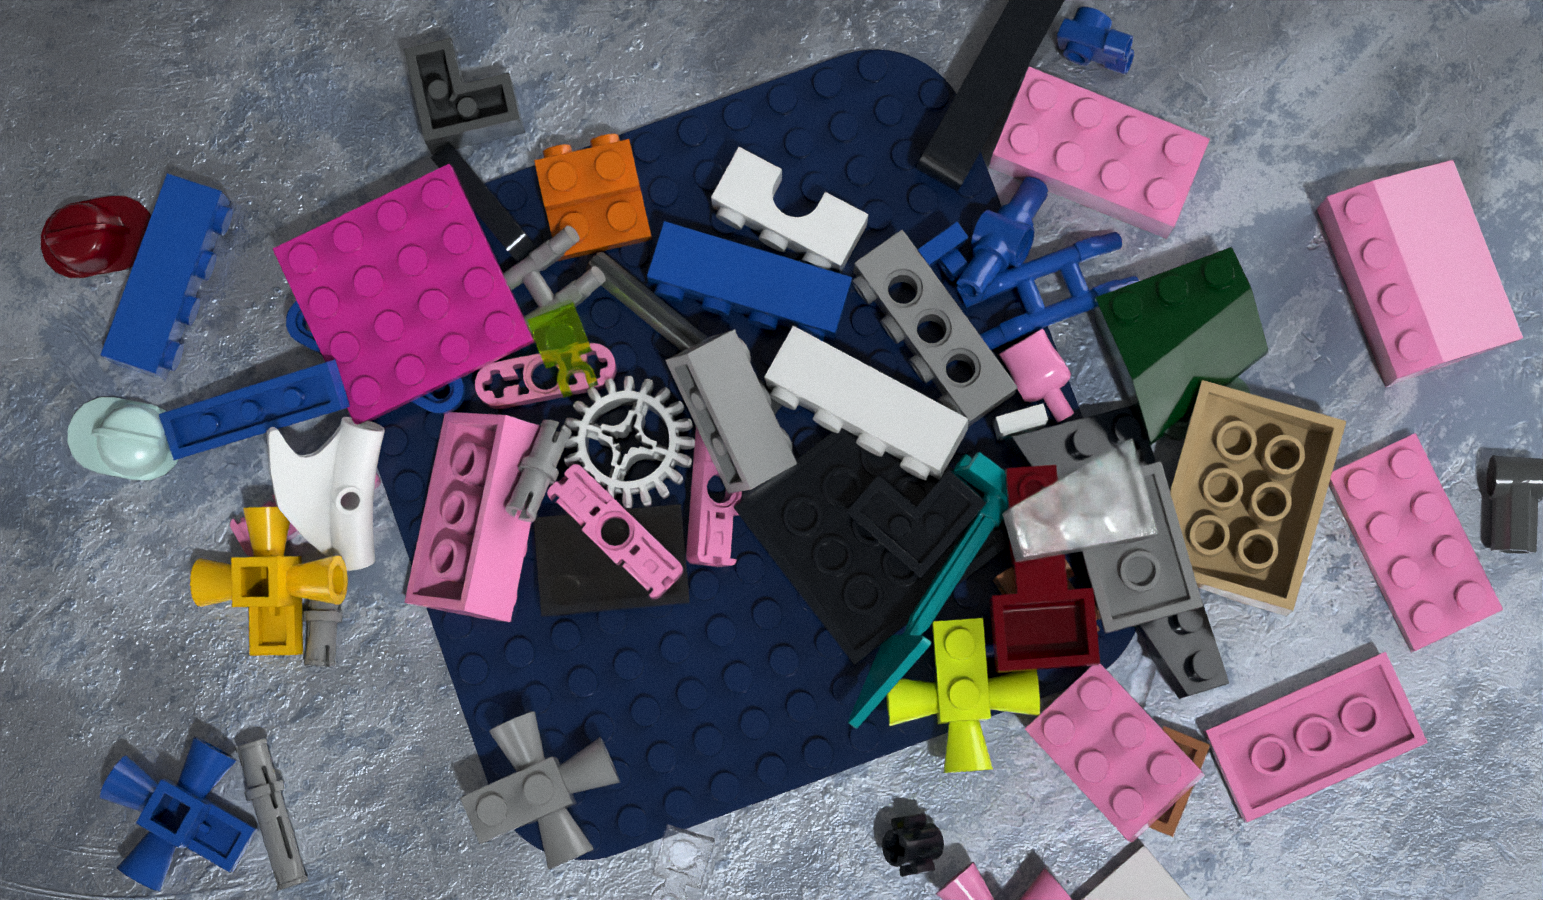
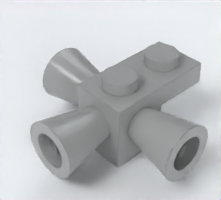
(538, 791)

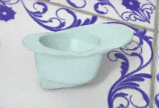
(120, 439)

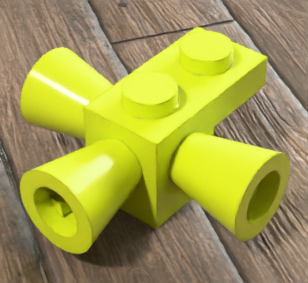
(963, 694)

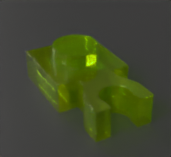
(562, 342)

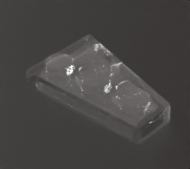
(1086, 510)

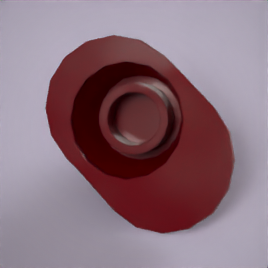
(94, 236)

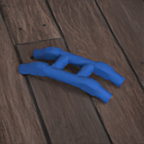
(1023, 277)

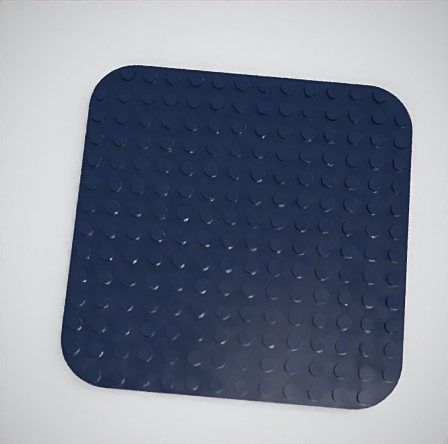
(744, 682)

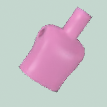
(1039, 372)

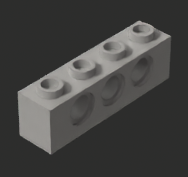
(900, 261)

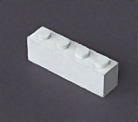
(866, 404)

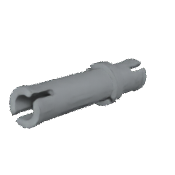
(271, 813)

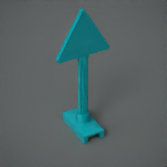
(903, 650)

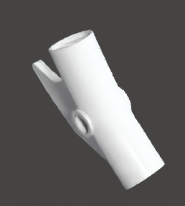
(330, 490)

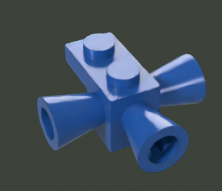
(178, 814)

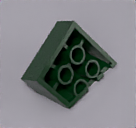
(1180, 331)

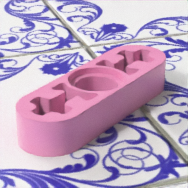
(512, 393)

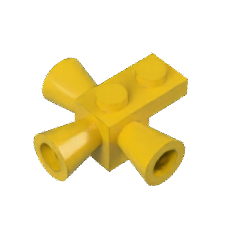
(270, 584)

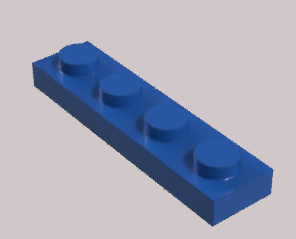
(254, 410)

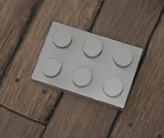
(1145, 577)

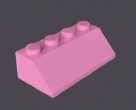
(467, 542)

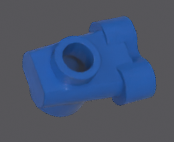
(1090, 39)

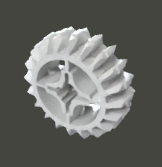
(635, 419)

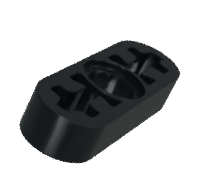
(486, 205)

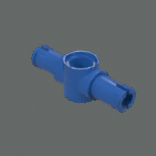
(1002, 239)

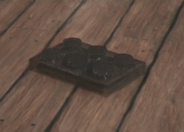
(584, 580)

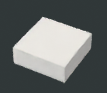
(1020, 422)

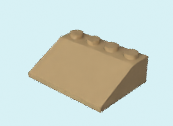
(1252, 493)

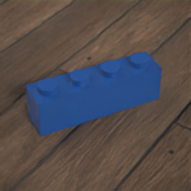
(167, 277)
(747, 282)

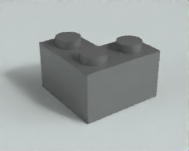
(459, 110)

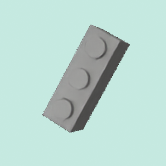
(732, 411)

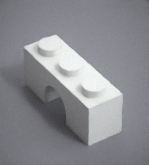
(822, 237)

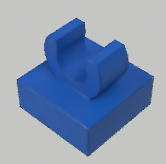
(944, 251)

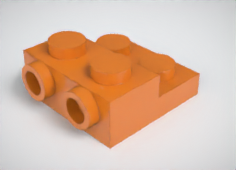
(594, 194)

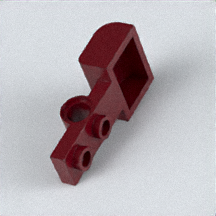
(1044, 620)

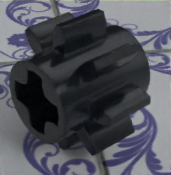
(912, 844)

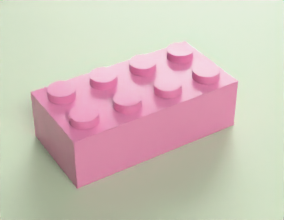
(1099, 152)

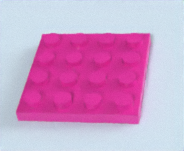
(404, 294)

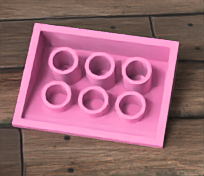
(1418, 271)

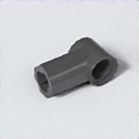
(1515, 490)

